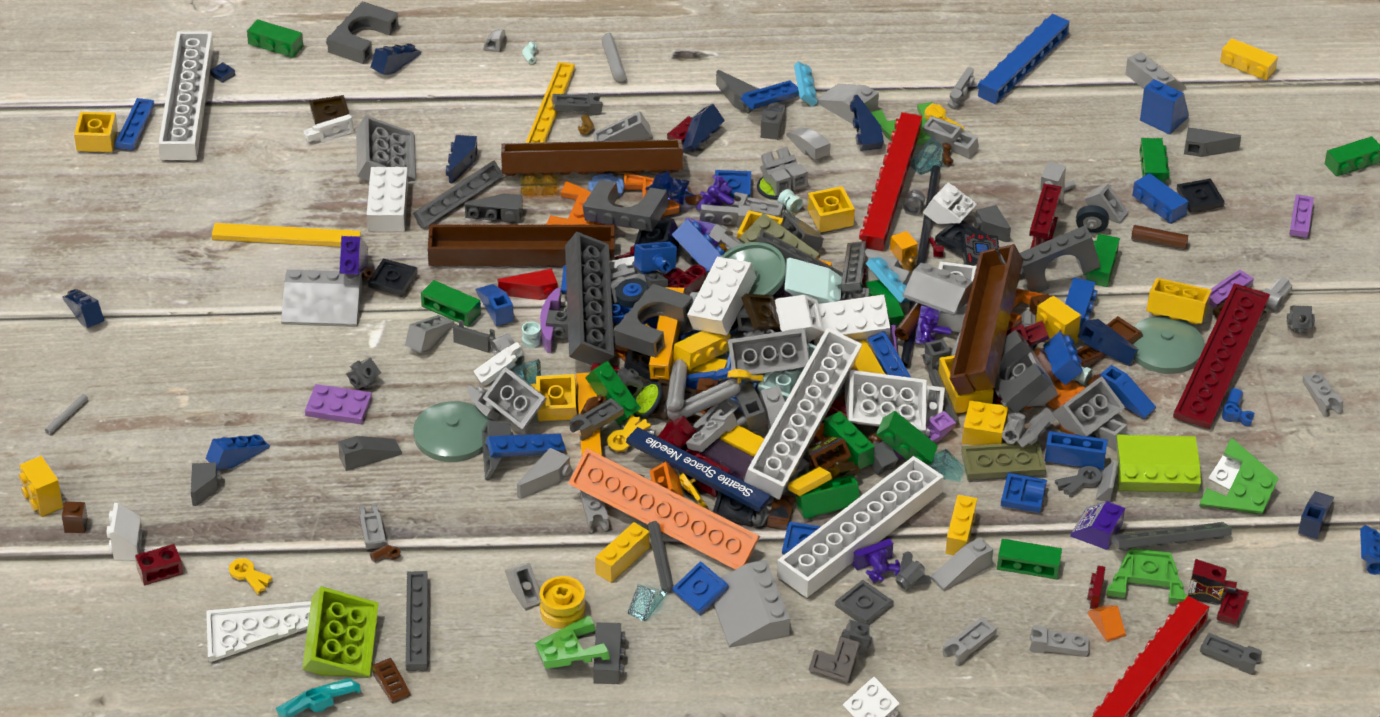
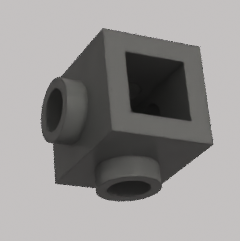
(1305, 313)
(559, 322)
(934, 351)
(363, 373)
(631, 380)
(859, 632)

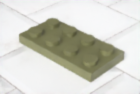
(772, 227)
(1001, 459)

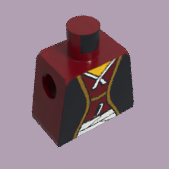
(1209, 582)

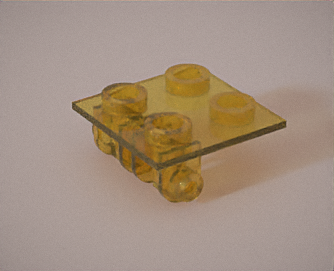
(534, 180)

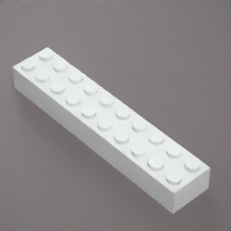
(186, 96)
(802, 413)
(859, 526)

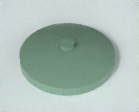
(766, 262)
(1168, 345)
(450, 431)

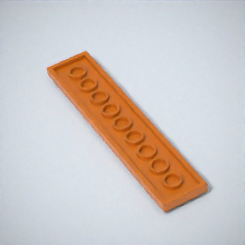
(674, 513)

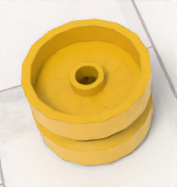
(562, 601)

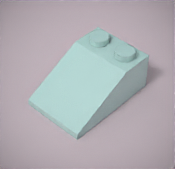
(812, 281)

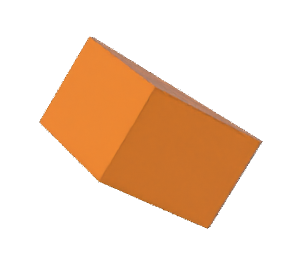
(1108, 621)

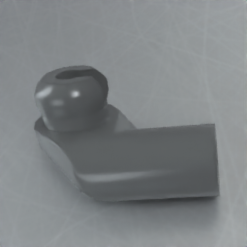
(761, 518)

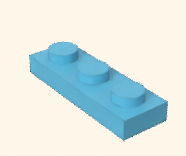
(805, 83)
(888, 278)

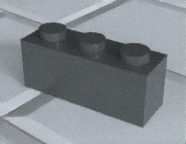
(609, 670)

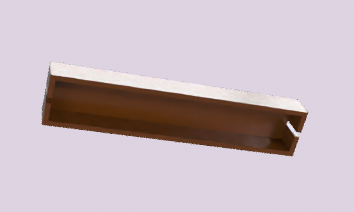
(591, 157)
(508, 244)
(986, 320)

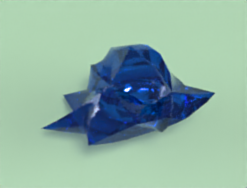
(675, 188)

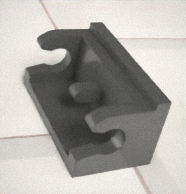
(472, 338)

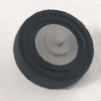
(1093, 217)

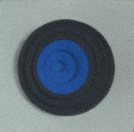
(630, 291)

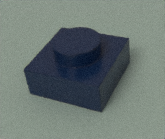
(222, 72)

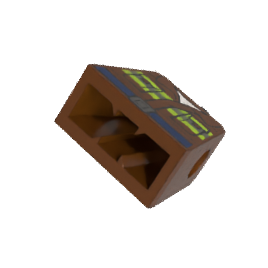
(825, 452)

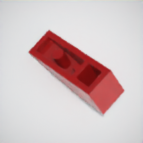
(531, 285)

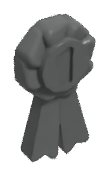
(1086, 476)

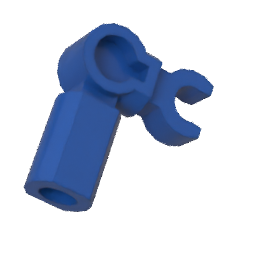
(1232, 411)

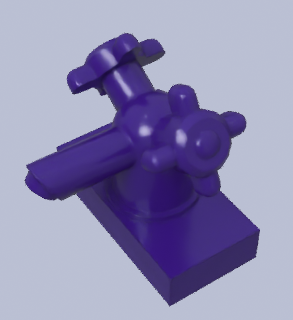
(716, 193)
(928, 327)
(876, 556)

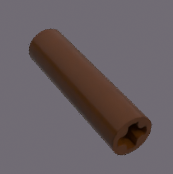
(1159, 237)
(909, 322)

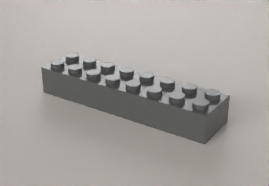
(589, 300)

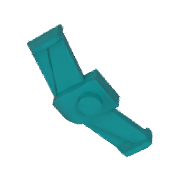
(317, 698)

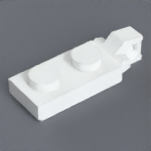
(330, 129)
(492, 368)

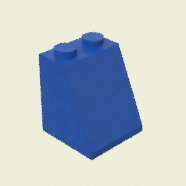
(1163, 107)

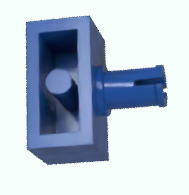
(655, 256)

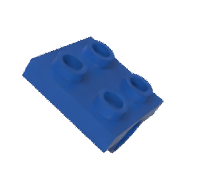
(1023, 492)
(1370, 549)

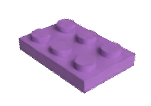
(338, 404)

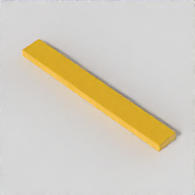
(546, 114)
(280, 234)

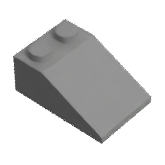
(839, 98)
(514, 398)

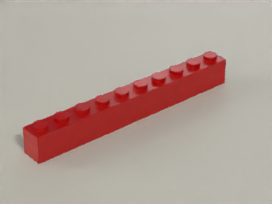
(891, 181)
(1155, 660)

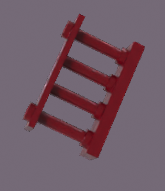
(1044, 221)

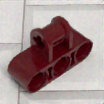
(690, 280)

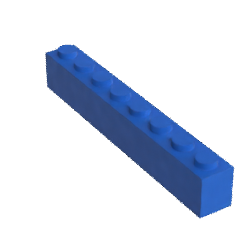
(1023, 59)

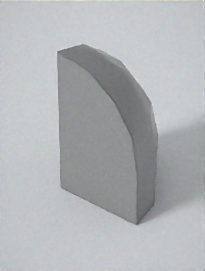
(494, 41)

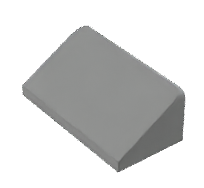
(1106, 486)

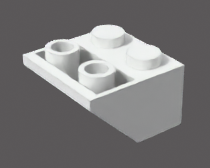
(949, 206)
(800, 313)
(124, 533)

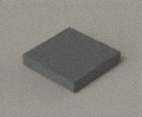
(864, 603)

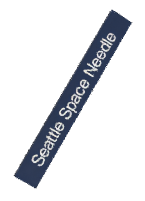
(698, 469)

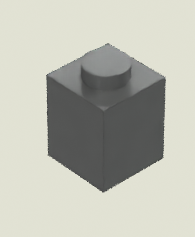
(883, 458)

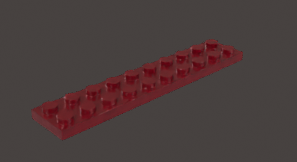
(1221, 356)

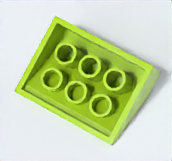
(1158, 463)
(340, 634)

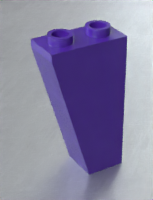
(353, 255)

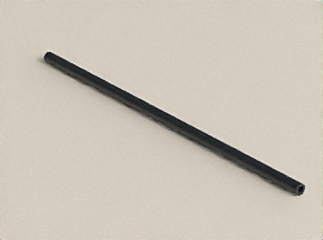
(922, 254)

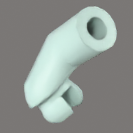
(528, 52)

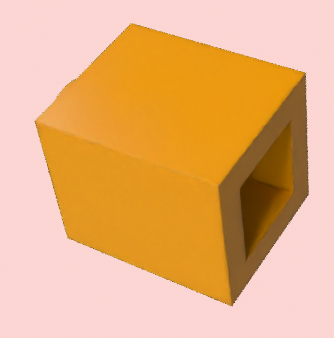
(903, 246)

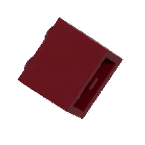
(678, 433)

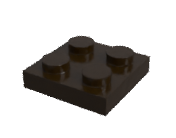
(328, 108)
(762, 311)

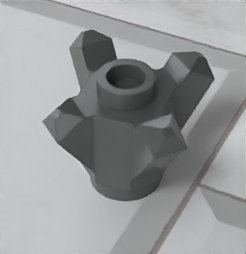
(911, 573)

